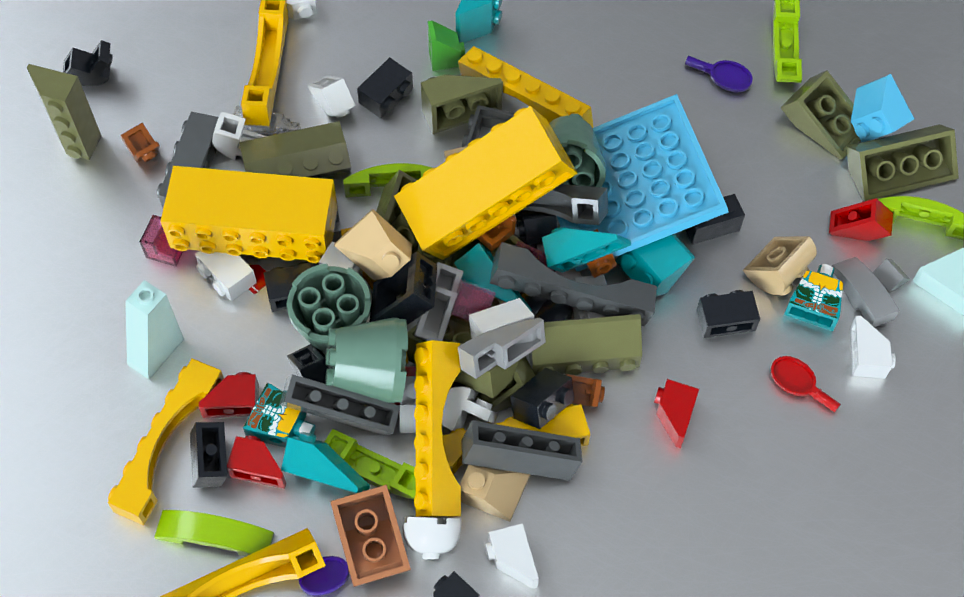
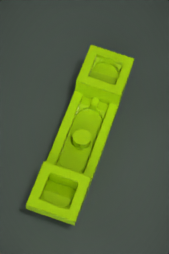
(786, 41)
(360, 183)
(927, 211)
(374, 467)
(212, 531)

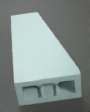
(150, 329)

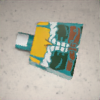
(817, 298)
(275, 422)

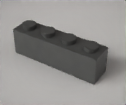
(193, 149)
(339, 405)
(521, 450)

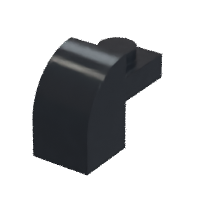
(91, 68)

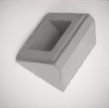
(890, 275)

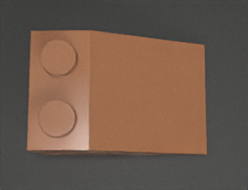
(370, 535)

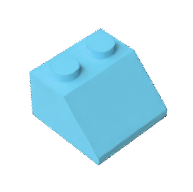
(879, 109)

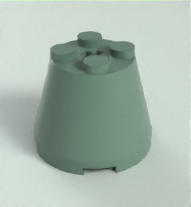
(582, 149)
(327, 299)
(369, 359)

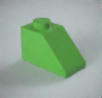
(443, 47)

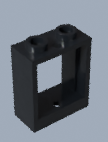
(416, 301)

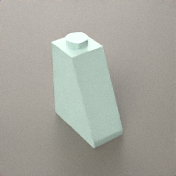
(945, 279)

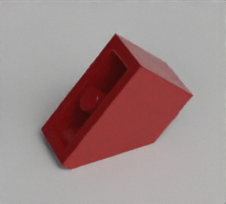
(862, 221)
(231, 397)
(675, 408)
(254, 463)

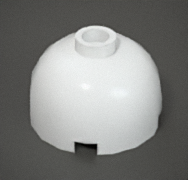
(431, 534)

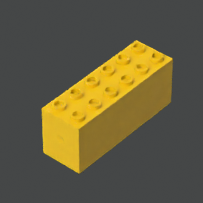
(485, 183)
(249, 213)

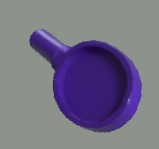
(725, 73)
(326, 578)

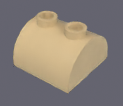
(781, 263)

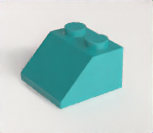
(477, 18)
(657, 263)

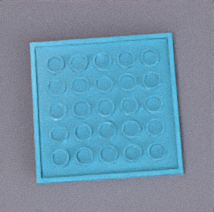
(653, 176)

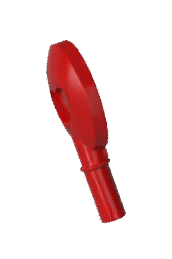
(799, 380)

